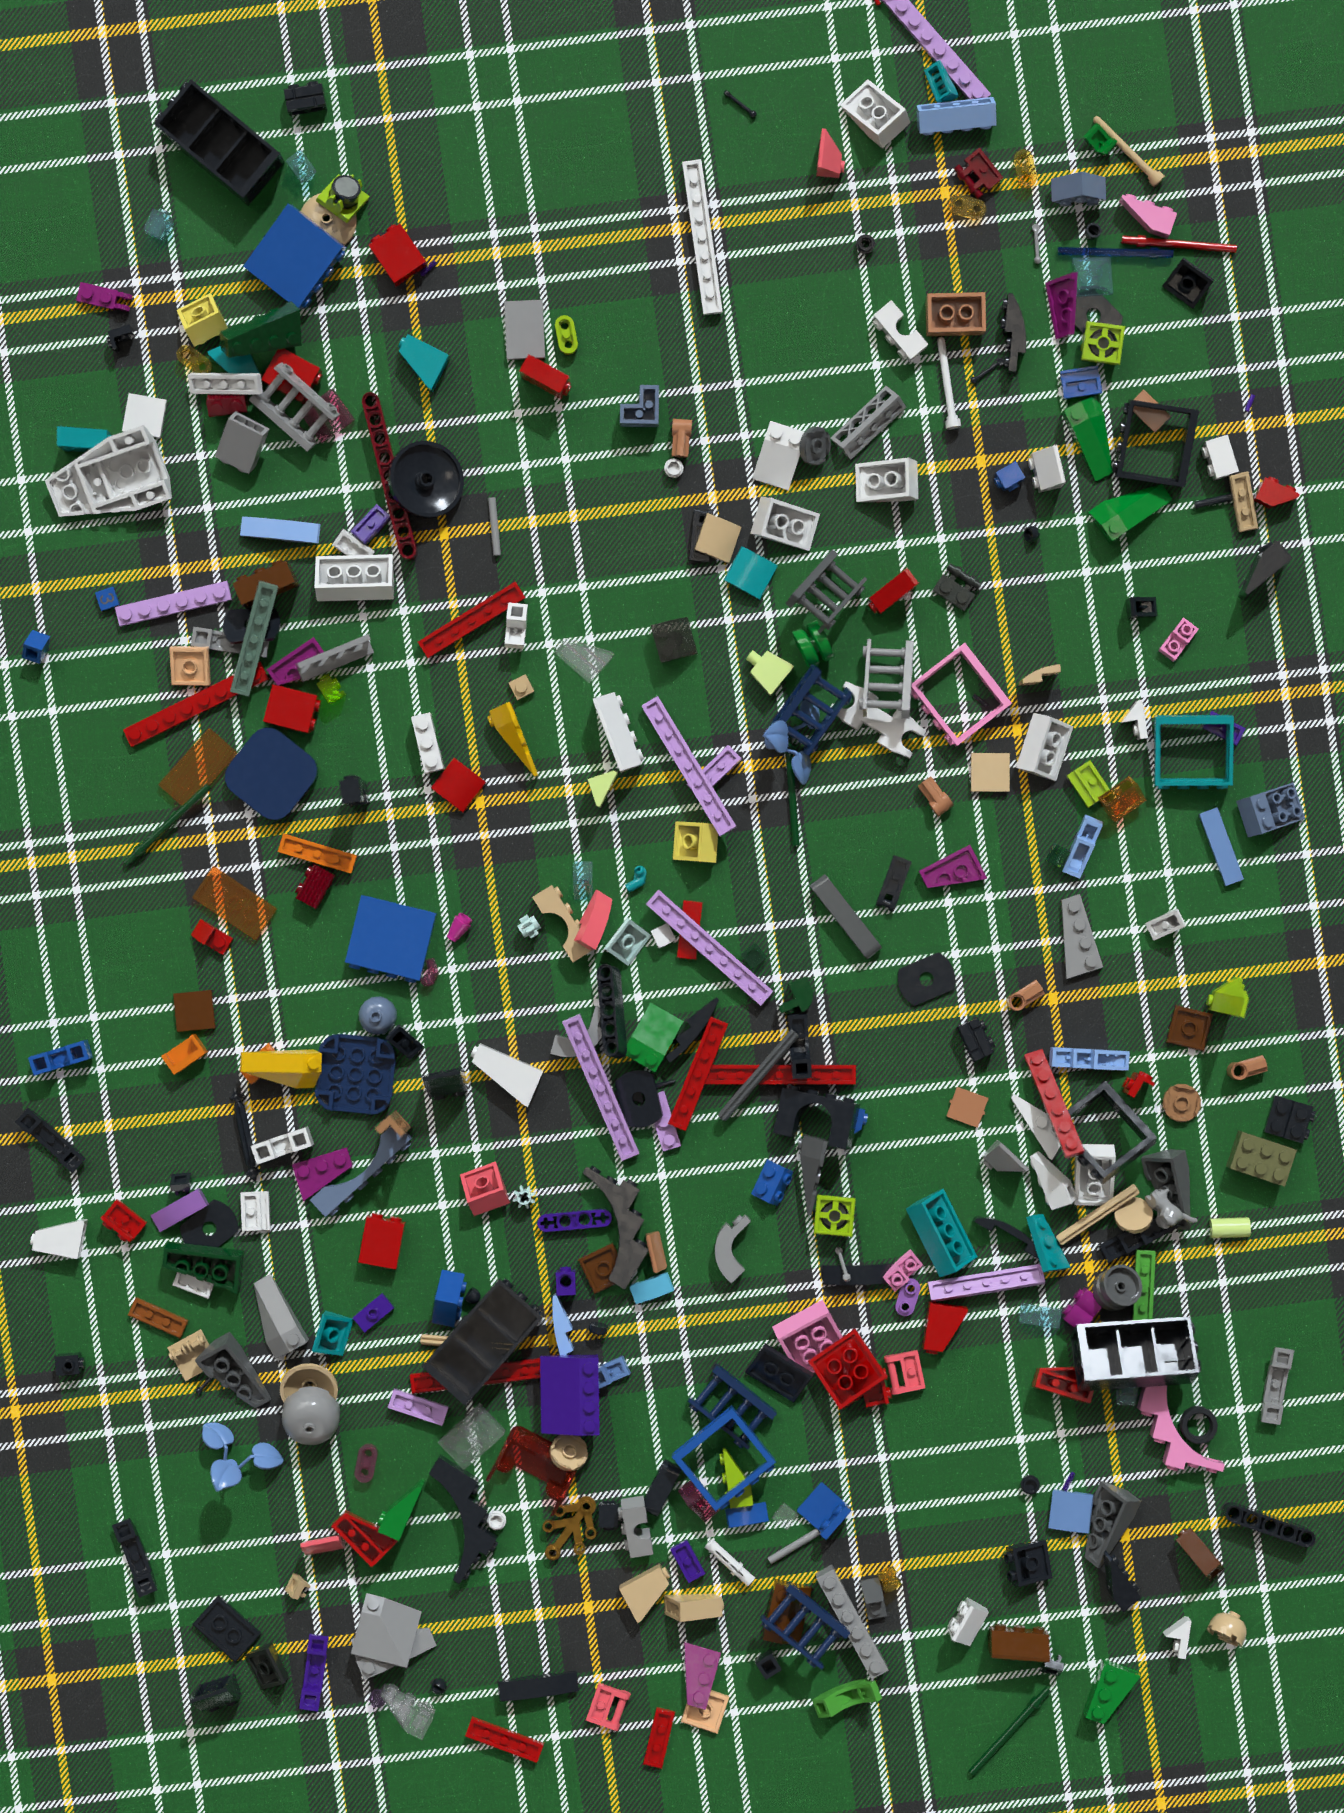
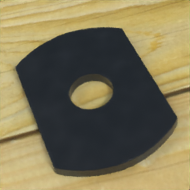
(1108, 313)
(235, 622)
(942, 983)
(642, 1082)
(220, 1215)

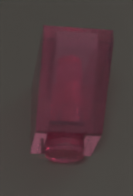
(696, 1501)

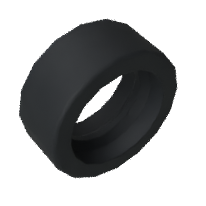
(1198, 1410)

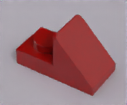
(211, 936)

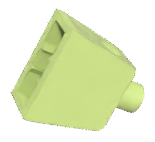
(768, 670)

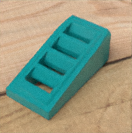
(947, 93)

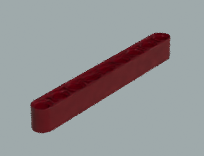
(379, 449)

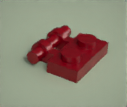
(983, 169)

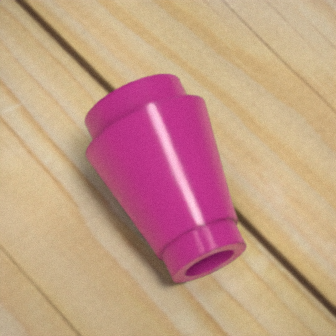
(459, 926)

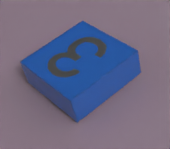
(107, 598)

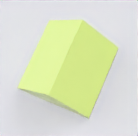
(601, 785)

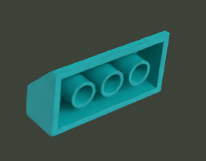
(941, 1233)

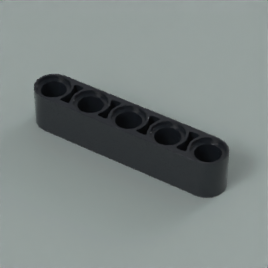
(617, 1018)
(1276, 1529)

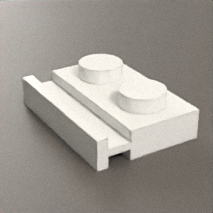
(255, 1211)

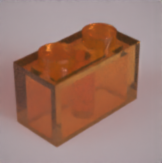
(1122, 799)

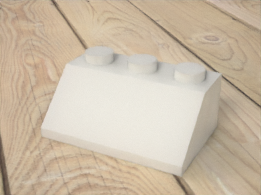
(1044, 746)

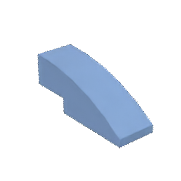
(1082, 846)

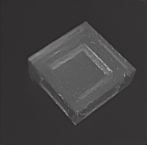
(785, 1516)

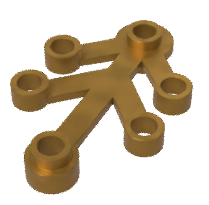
(572, 1525)

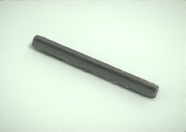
(758, 1075)

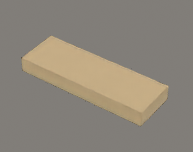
(1243, 501)

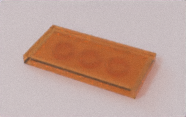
(198, 766)
(234, 903)

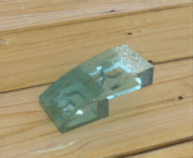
(1040, 1315)

